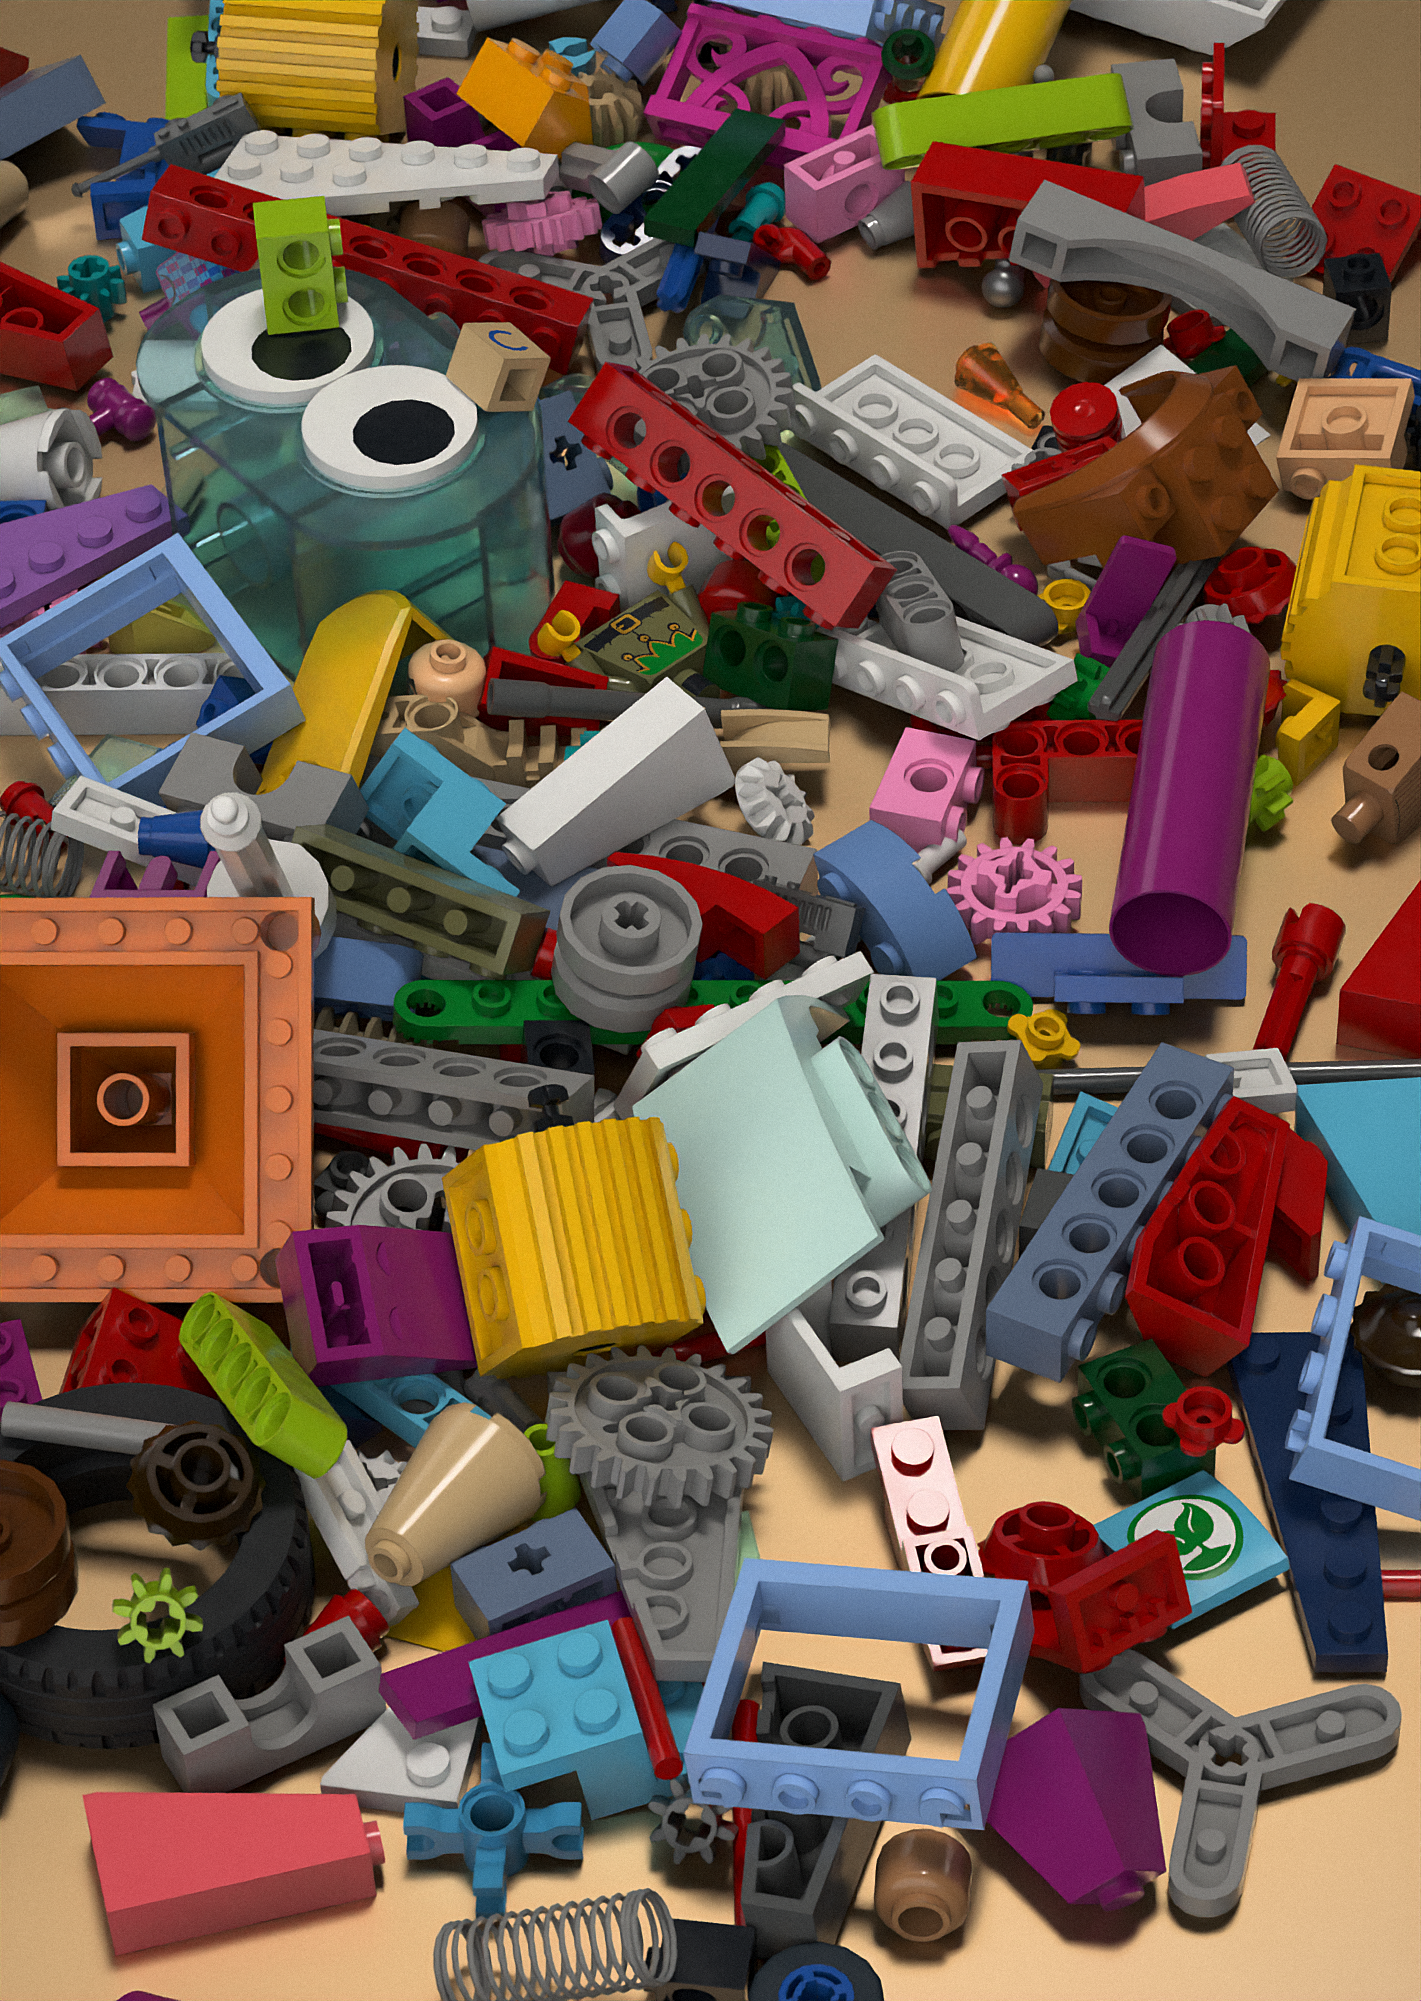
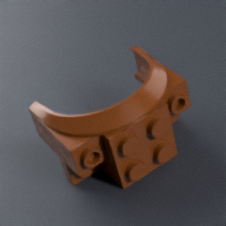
(1173, 481)

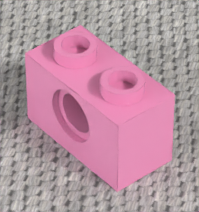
(837, 185)
(928, 788)

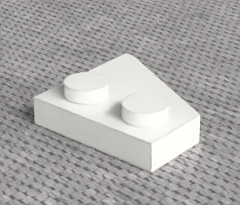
(393, 1769)

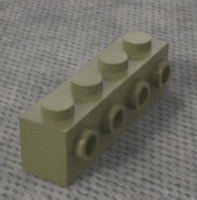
(426, 903)

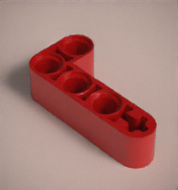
(1058, 764)

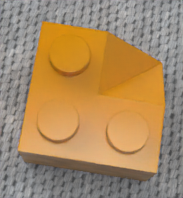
(529, 96)

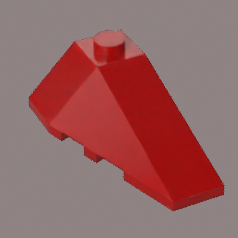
(1208, 1241)

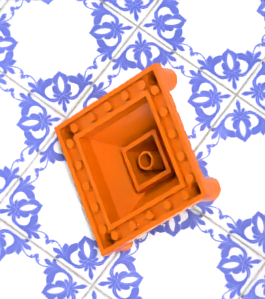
(154, 1095)

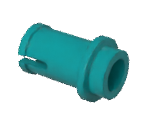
(763, 206)

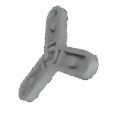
(613, 330)
(1275, 1747)

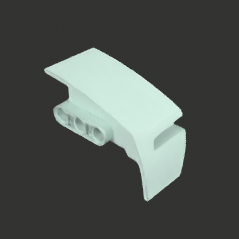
(782, 1162)

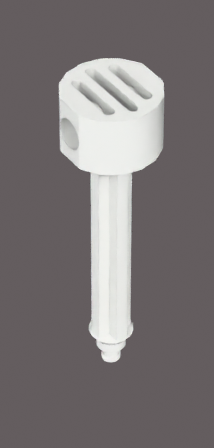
(262, 866)

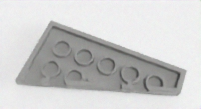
(672, 1569)

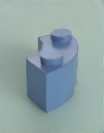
(635, 41)
(904, 920)

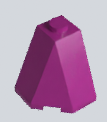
(1082, 1805)

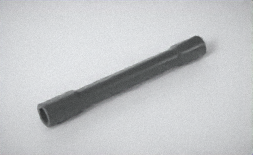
(541, 700)

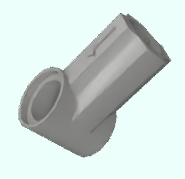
(609, 175)

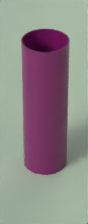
(1190, 799)

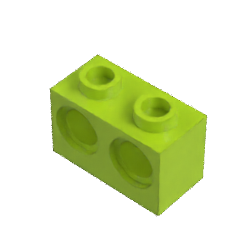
(297, 264)

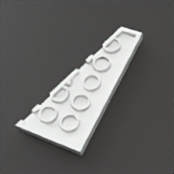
(369, 174)

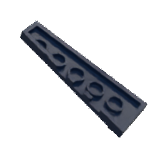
(1323, 1534)

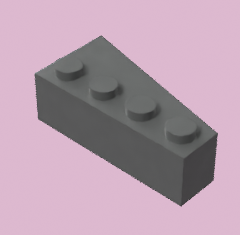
(808, 1865)

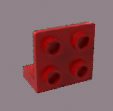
(1228, 131)
(1365, 219)
(132, 1344)
(1112, 1605)

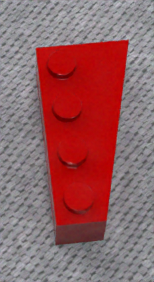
(972, 198)
(48, 333)
(1383, 994)

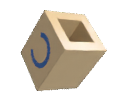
(498, 367)

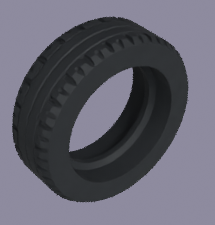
(101, 1694)

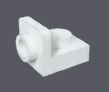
(1261, 1078)

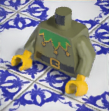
(645, 642)

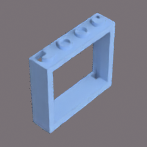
(851, 18)
(110, 606)
(1392, 1258)
(868, 1606)

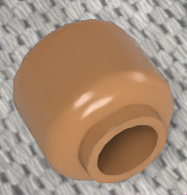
(437, 227)
(923, 1884)

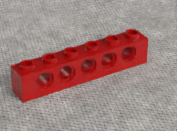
(852, 572)

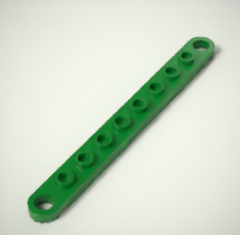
(497, 1010)

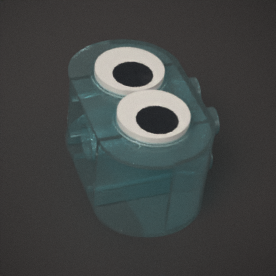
(346, 469)

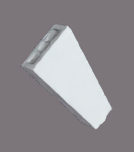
(618, 786)

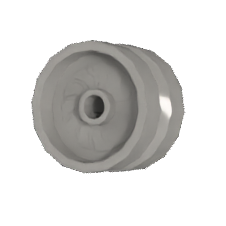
(625, 947)

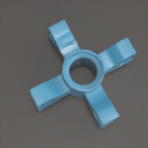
(499, 1853)

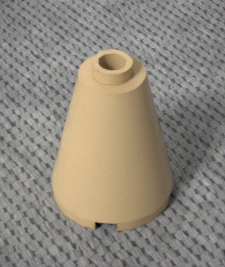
(455, 1494)

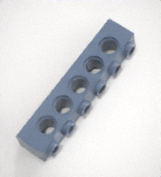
(1087, 1242)

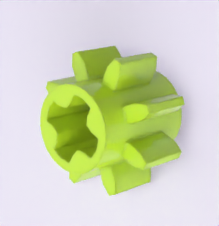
(1270, 792)
(170, 1629)

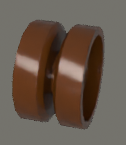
(1101, 327)
(35, 1554)

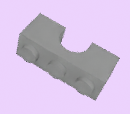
(1160, 141)
(306, 798)
(317, 1700)

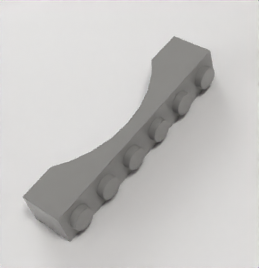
(1083, 239)

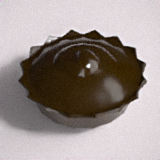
(1389, 1334)
(196, 1484)

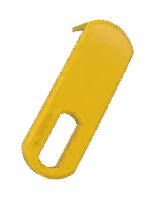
(348, 683)

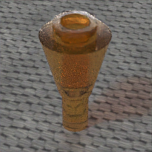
(987, 376)

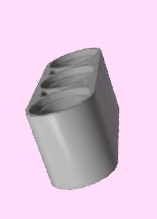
(919, 614)

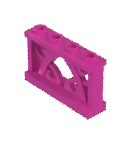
(770, 46)

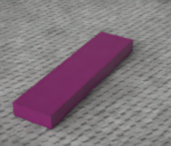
(441, 1688)

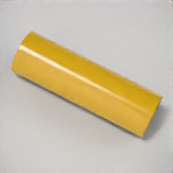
(994, 45)

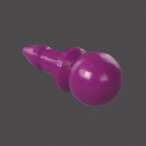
(970, 544)

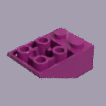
(374, 1303)

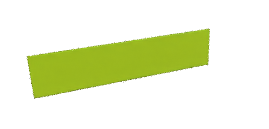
(184, 77)

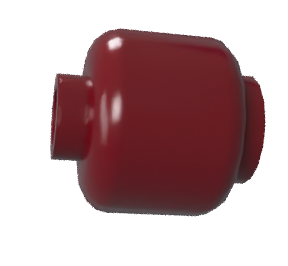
(577, 530)

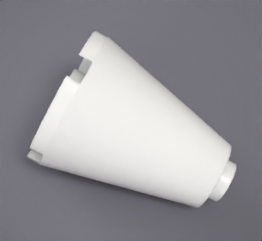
(50, 458)

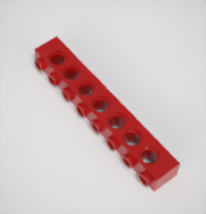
(218, 225)

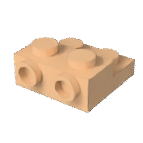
(1342, 425)

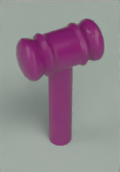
(119, 409)

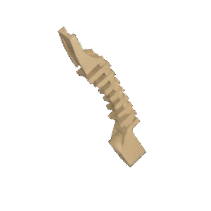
(508, 759)

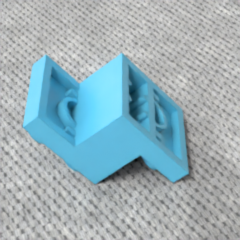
(433, 809)
(569, 1710)

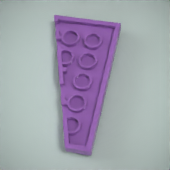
(75, 544)

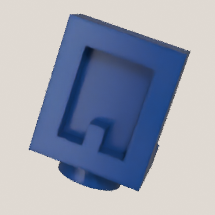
(118, 199)

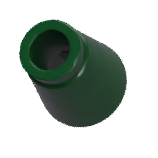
(908, 58)

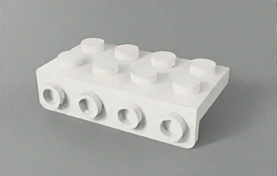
(908, 440)
(982, 697)

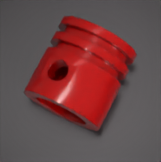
(1085, 415)

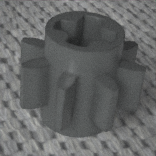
(674, 1819)

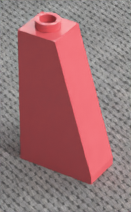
(224, 1860)

